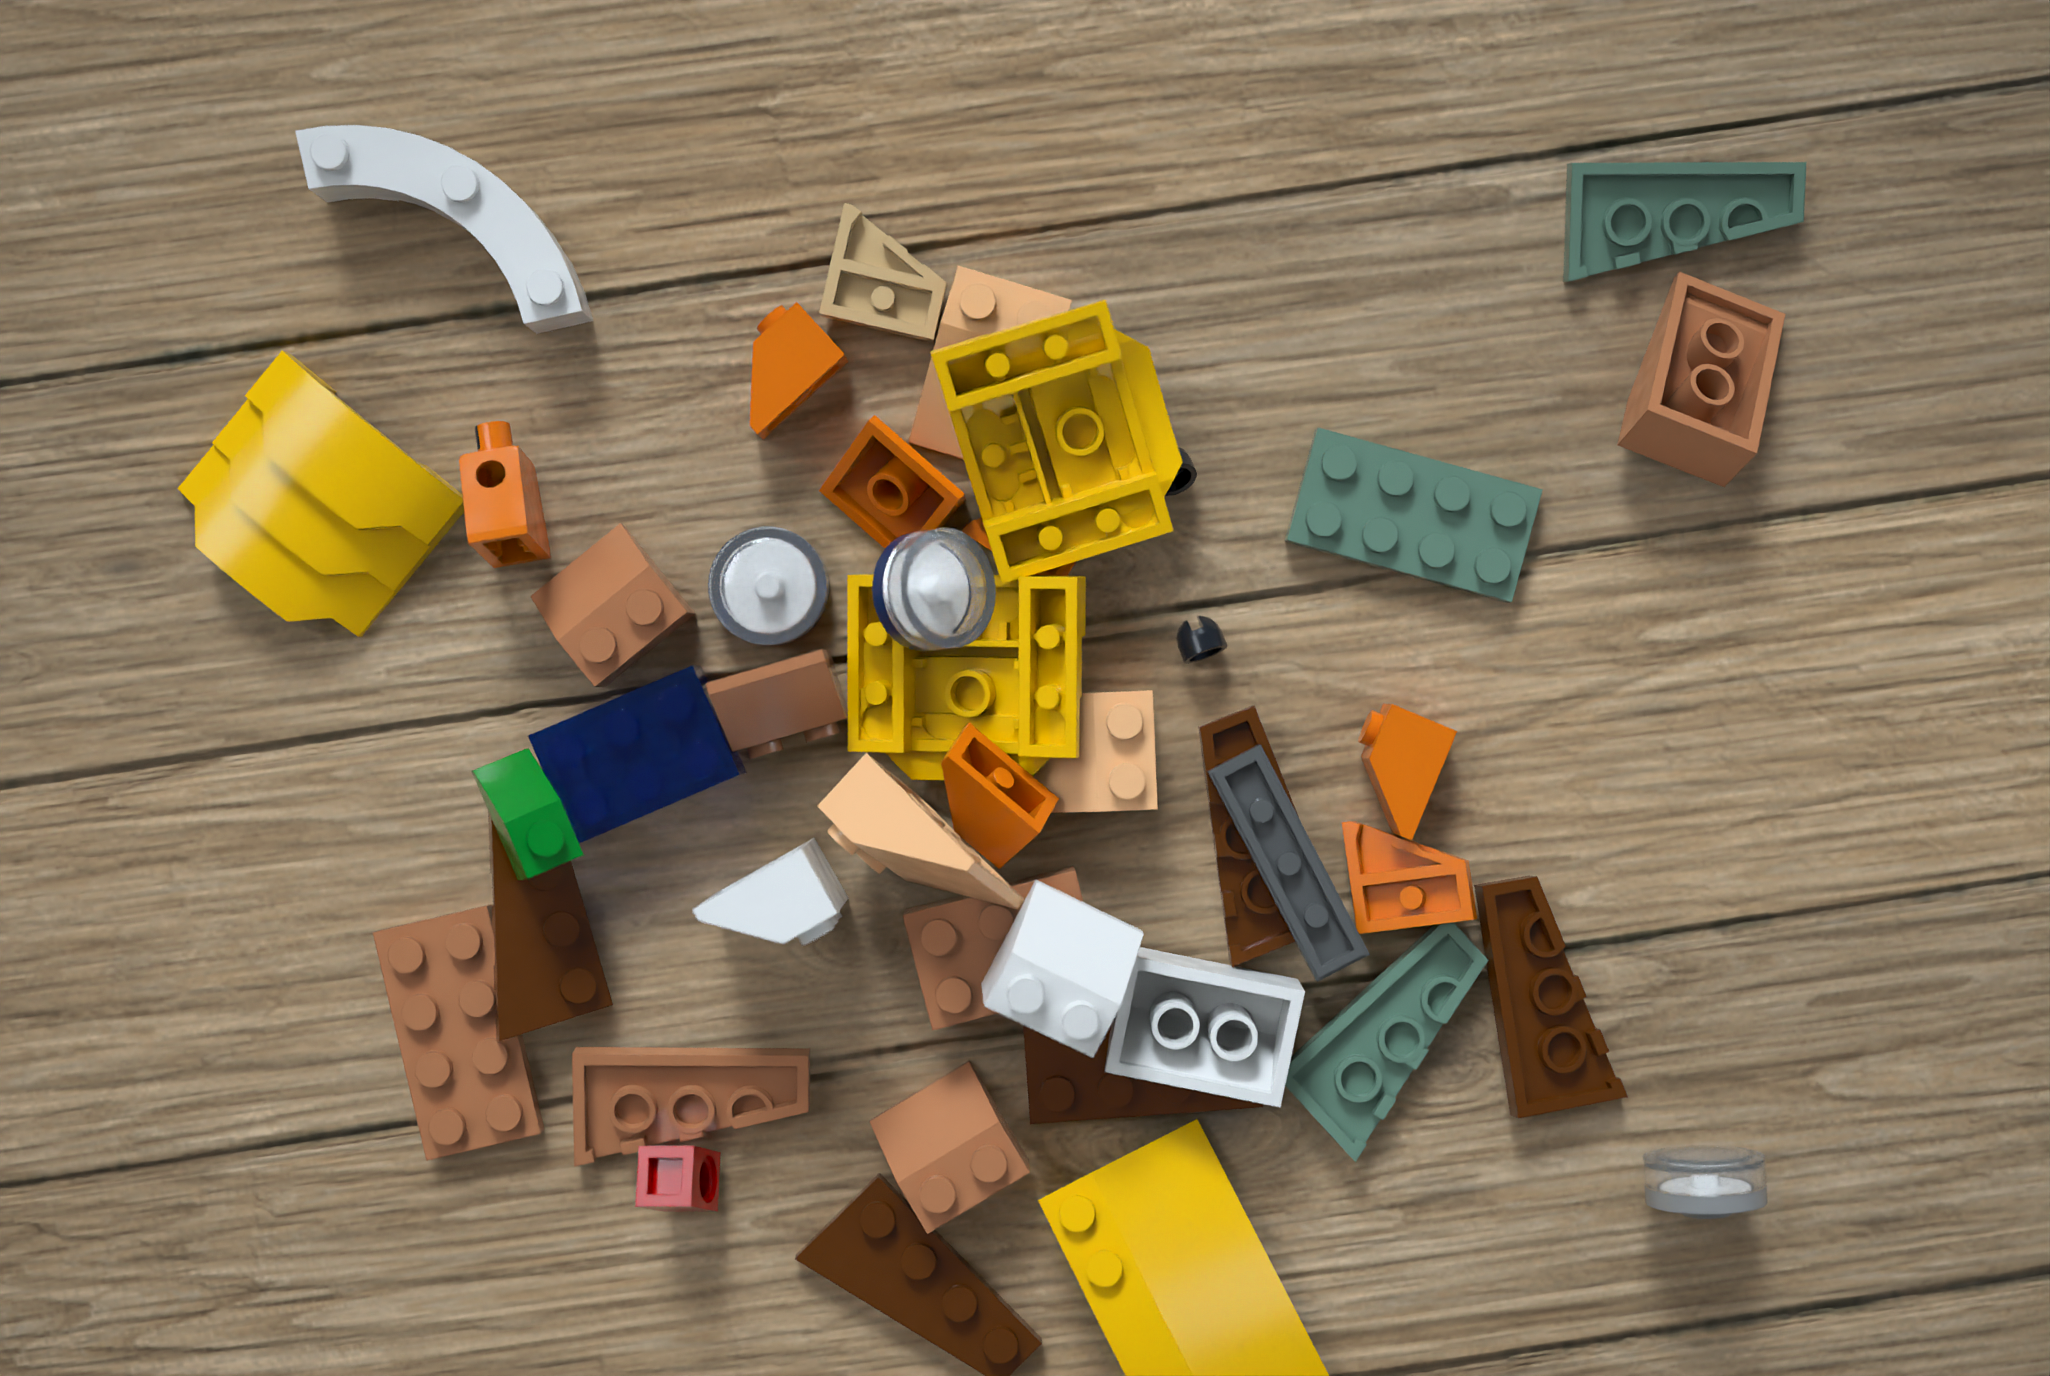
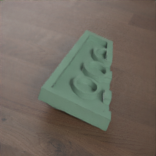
(1667, 208)
(1374, 1043)

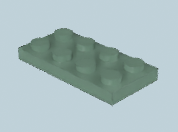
(1413, 515)

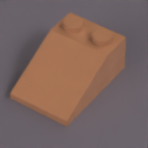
(1704, 381)

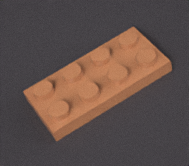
(444, 1014)

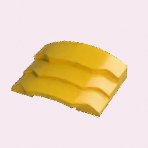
(1061, 438)
(315, 503)
(1010, 683)

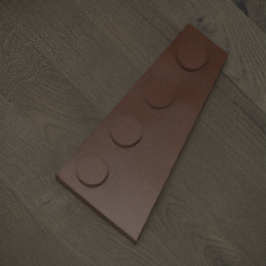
(1249, 910)
(918, 1280)

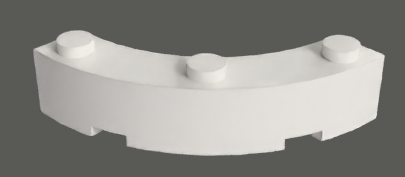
(406, 167)

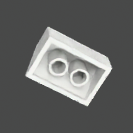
(782, 899)
(1206, 1027)

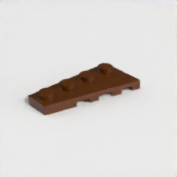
(542, 948)
(1542, 1023)
(1075, 1087)

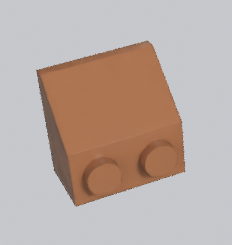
(611, 607)
(778, 702)
(949, 1147)

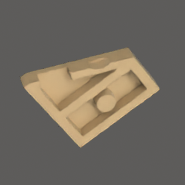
(880, 283)

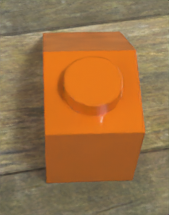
(788, 366)
(1403, 763)
(993, 797)

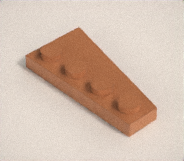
(679, 1093)

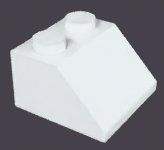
(1062, 968)

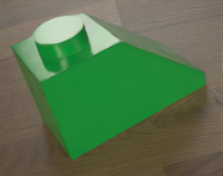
(527, 814)

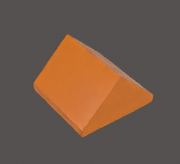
(890, 486)

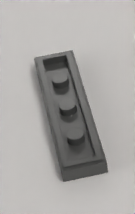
(1288, 862)

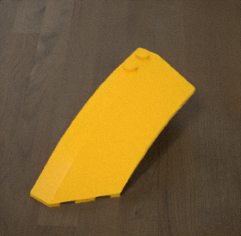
(1178, 1266)

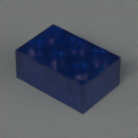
(636, 753)

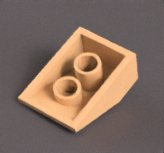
(974, 307)
(1114, 756)
(901, 831)

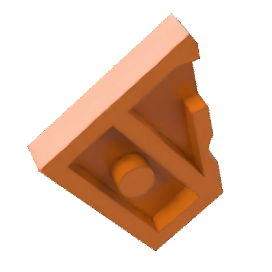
(1404, 882)

